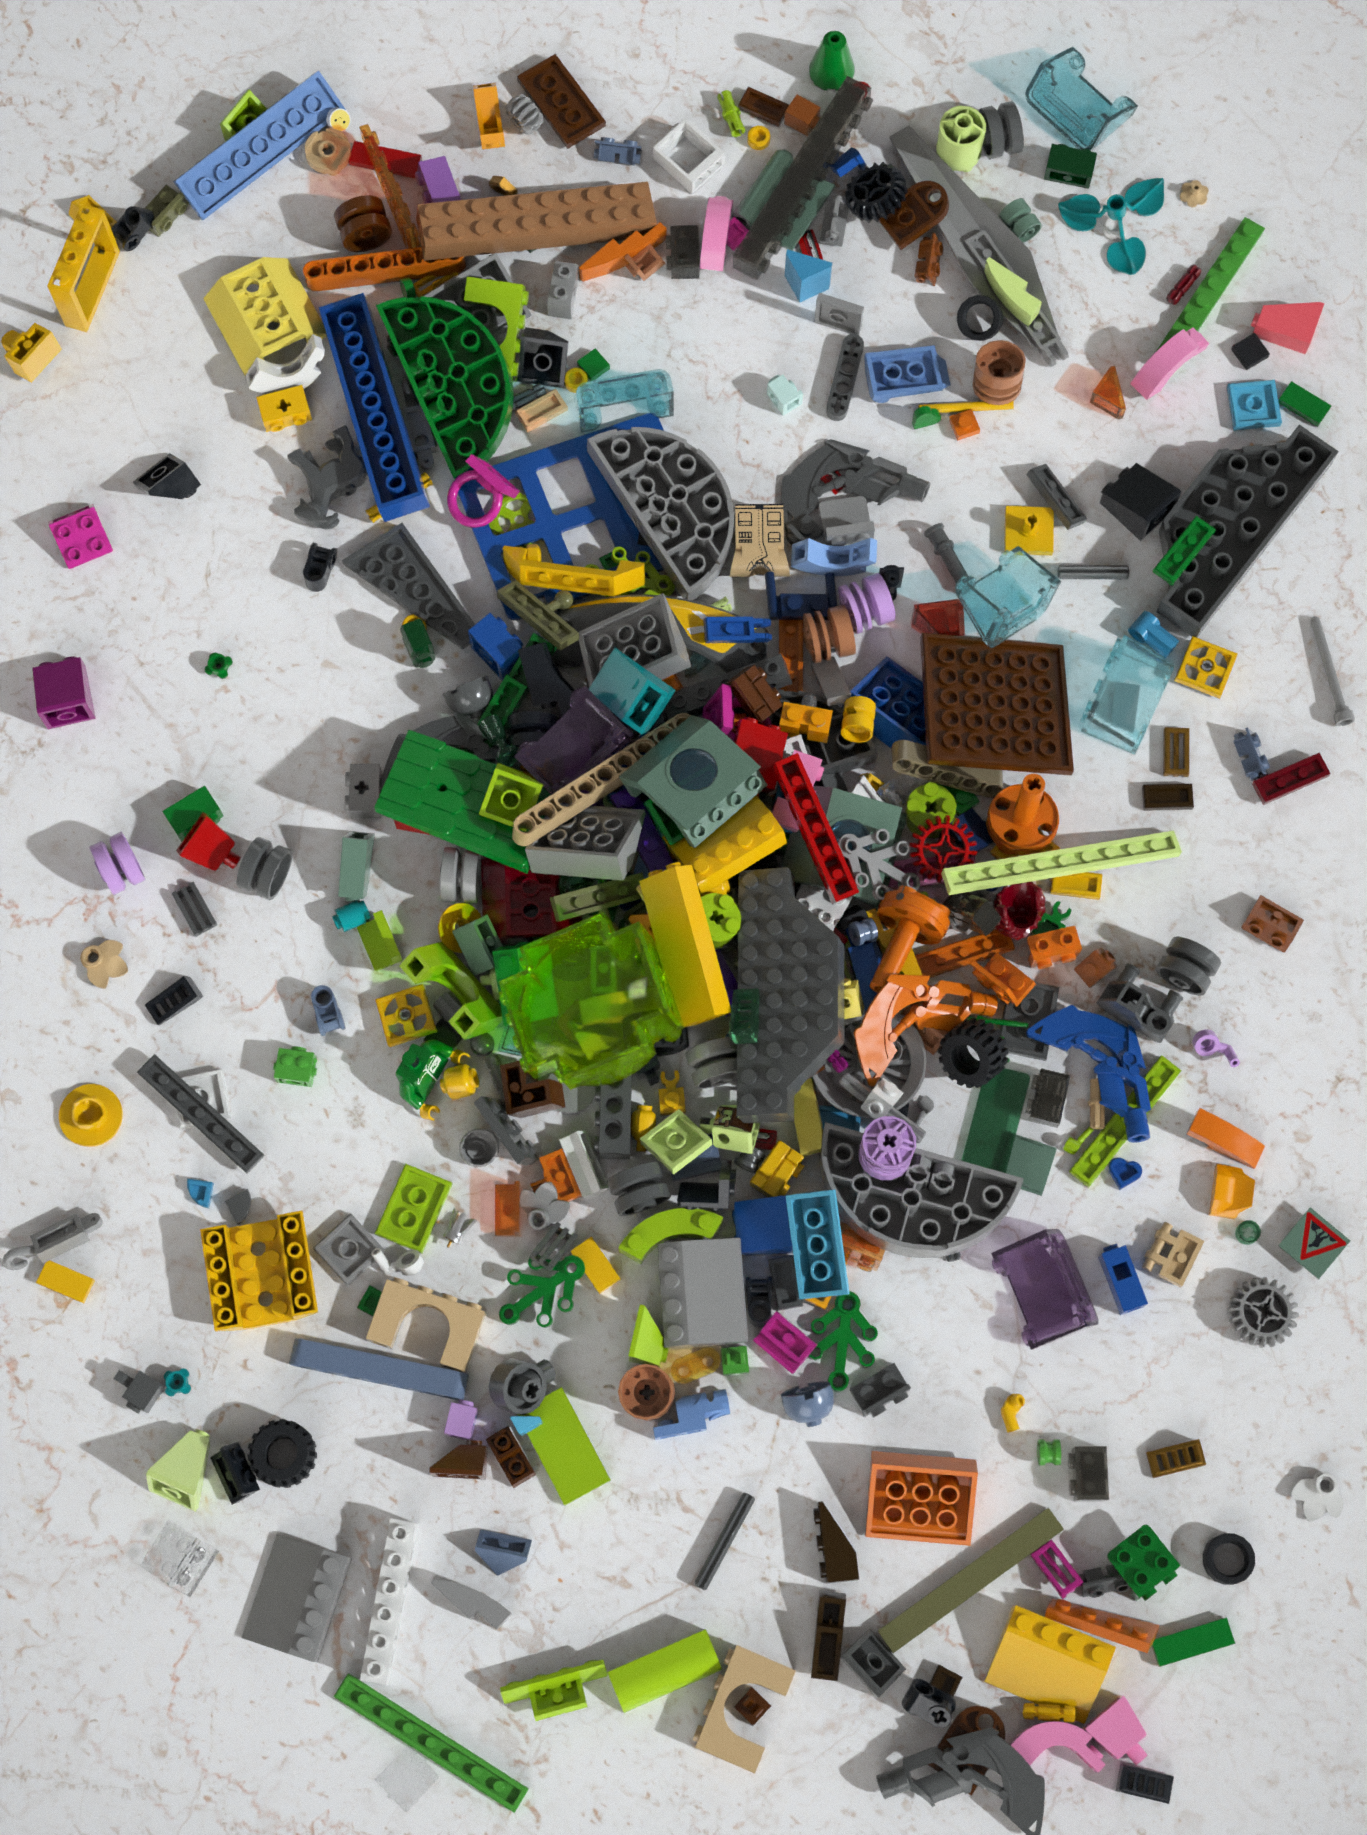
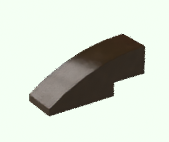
(828, 1635)

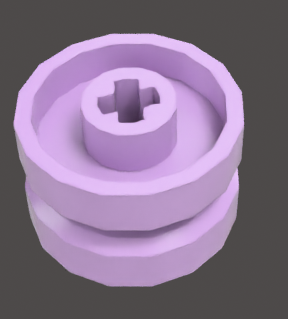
(114, 864)

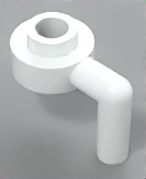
(408, 1263)

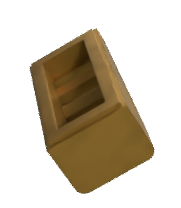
(1197, 1450)

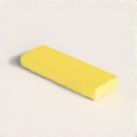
(808, 1119)

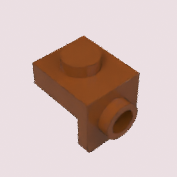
(1096, 966)

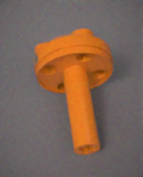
(1023, 817)
(914, 920)

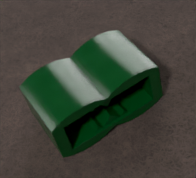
(418, 643)

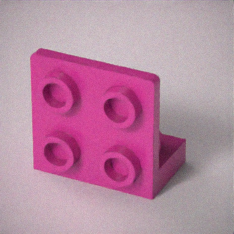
(80, 536)

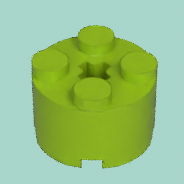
(929, 797)
(724, 918)

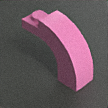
(715, 233)
(1167, 361)
(1043, 1735)

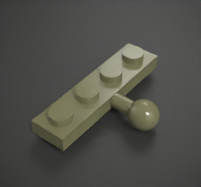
(539, 615)
(596, 898)

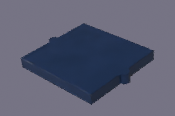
(978, 828)

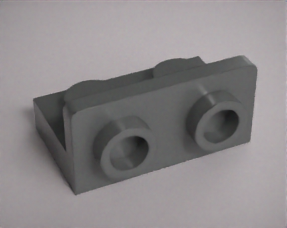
(880, 1390)

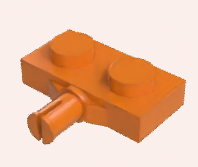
(560, 1174)

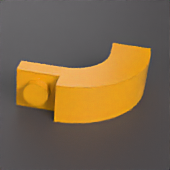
(488, 116)

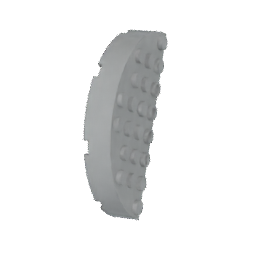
(672, 499)
(924, 1213)

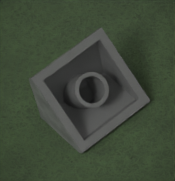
(873, 1663)

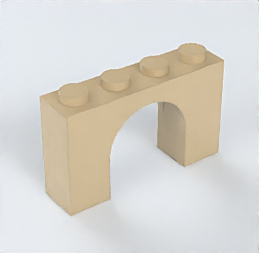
(400, 1299)
(715, 1735)

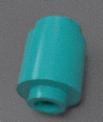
(351, 915)

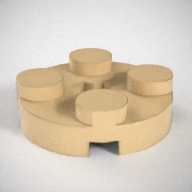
(331, 163)

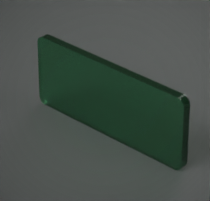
(996, 1120)

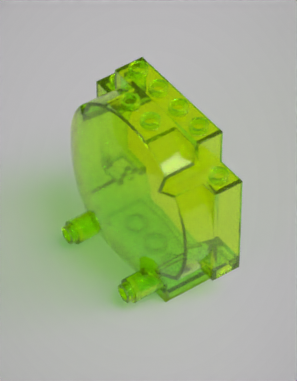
(590, 1003)

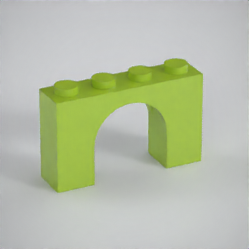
(509, 300)
(439, 964)

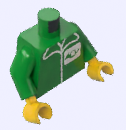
(420, 1071)

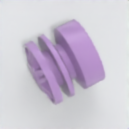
(871, 601)
(887, 1161)

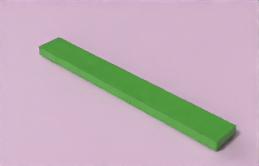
(431, 1742)

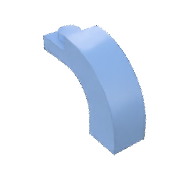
(841, 560)

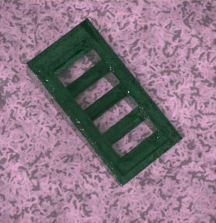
(746, 1031)

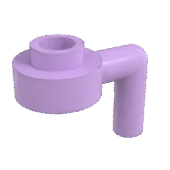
(1212, 1045)

